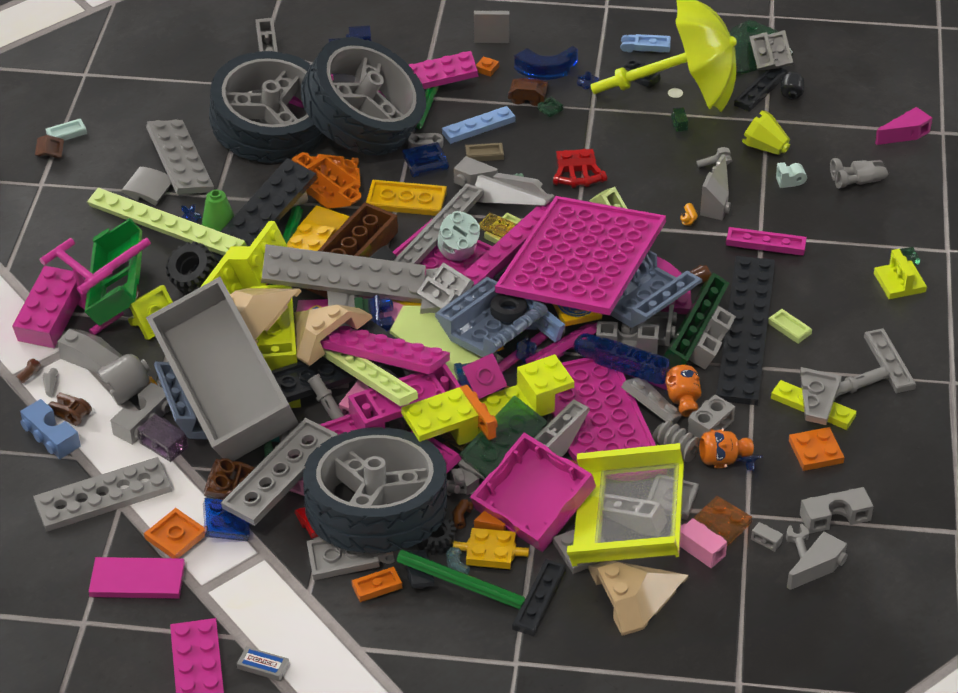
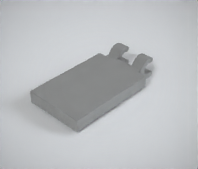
(332, 561)

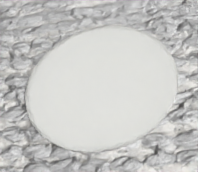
(675, 92)

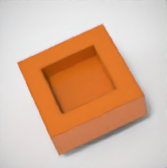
(487, 66)

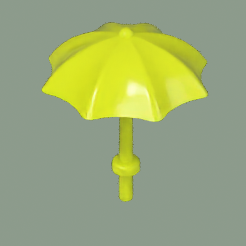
(707, 51)

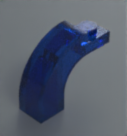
(545, 67)

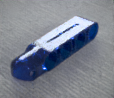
(623, 358)

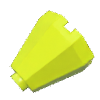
(766, 135)

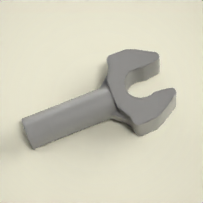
(713, 159)
(798, 538)

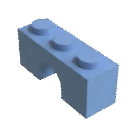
(40, 421)

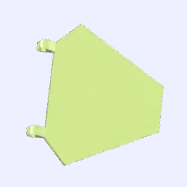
(427, 330)

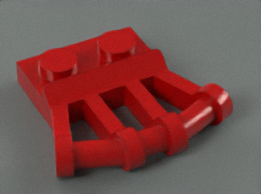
(577, 160)

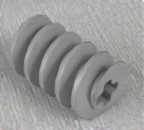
(670, 434)

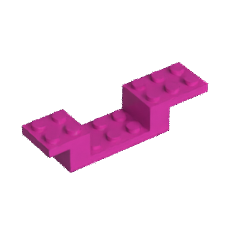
(373, 409)

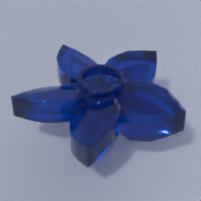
(190, 213)

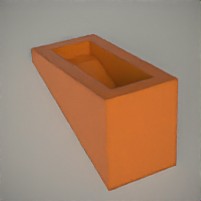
(487, 521)

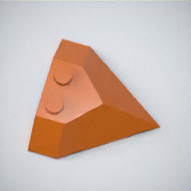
(336, 181)

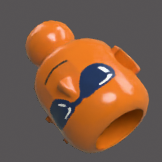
(683, 388)
(723, 447)

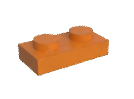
(376, 584)

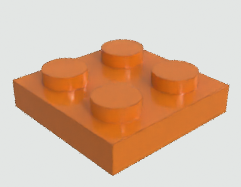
(816, 448)
(175, 533)

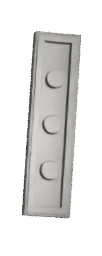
(888, 356)

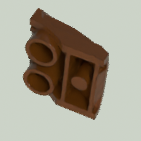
(528, 89)
(225, 477)

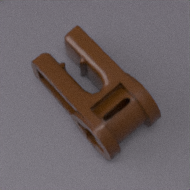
(70, 408)

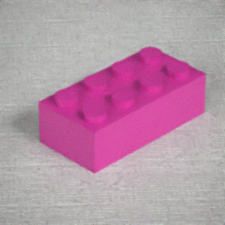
(47, 308)

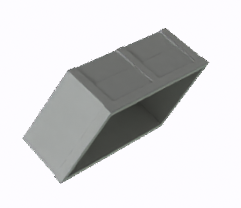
(222, 371)

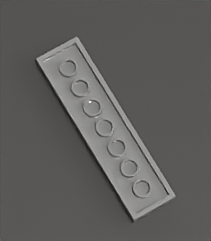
(342, 273)

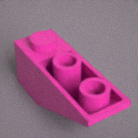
(907, 127)

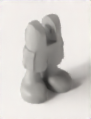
(859, 172)

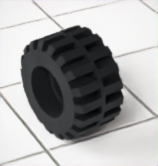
(183, 260)

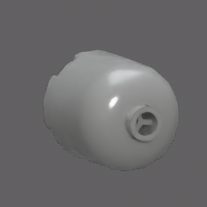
(125, 376)

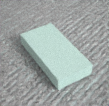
(68, 130)

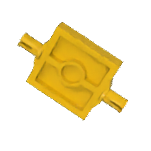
(491, 548)

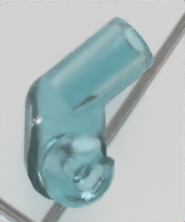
(453, 560)

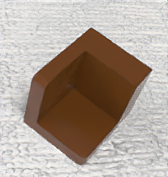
(49, 146)

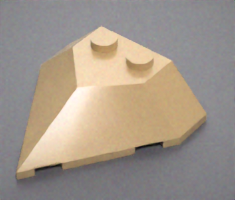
(262, 306)
(317, 323)
(635, 591)

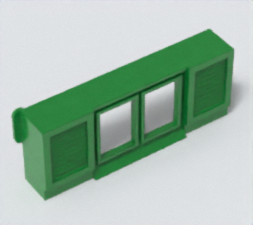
(107, 247)

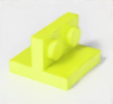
(899, 277)
(147, 305)

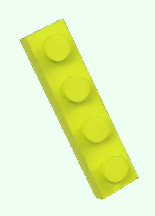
(792, 396)

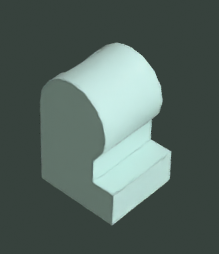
(790, 175)

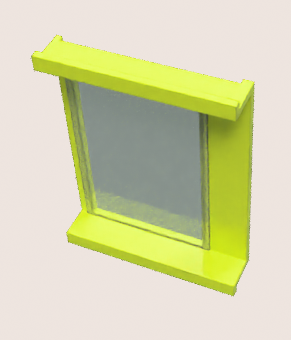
(633, 506)

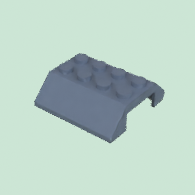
(651, 291)
(473, 327)
(178, 402)

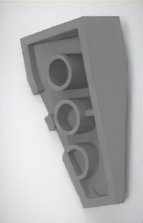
(715, 192)
(86, 350)

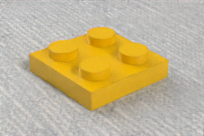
(310, 236)

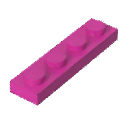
(766, 241)
(564, 344)

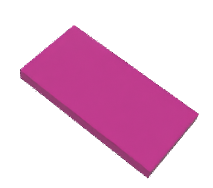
(137, 577)

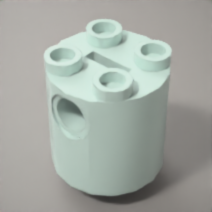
(458, 236)

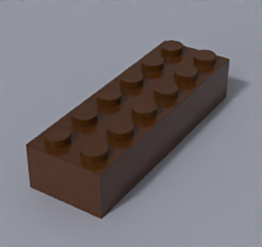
(361, 235)

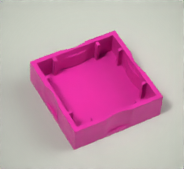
(533, 491)

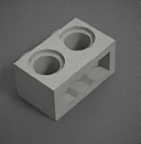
(713, 414)

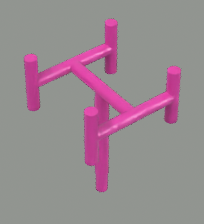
(92, 278)

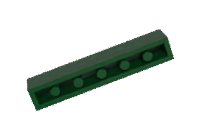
(696, 320)

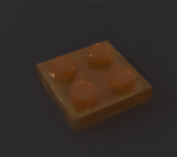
(724, 519)

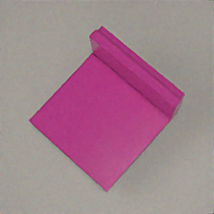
(484, 376)

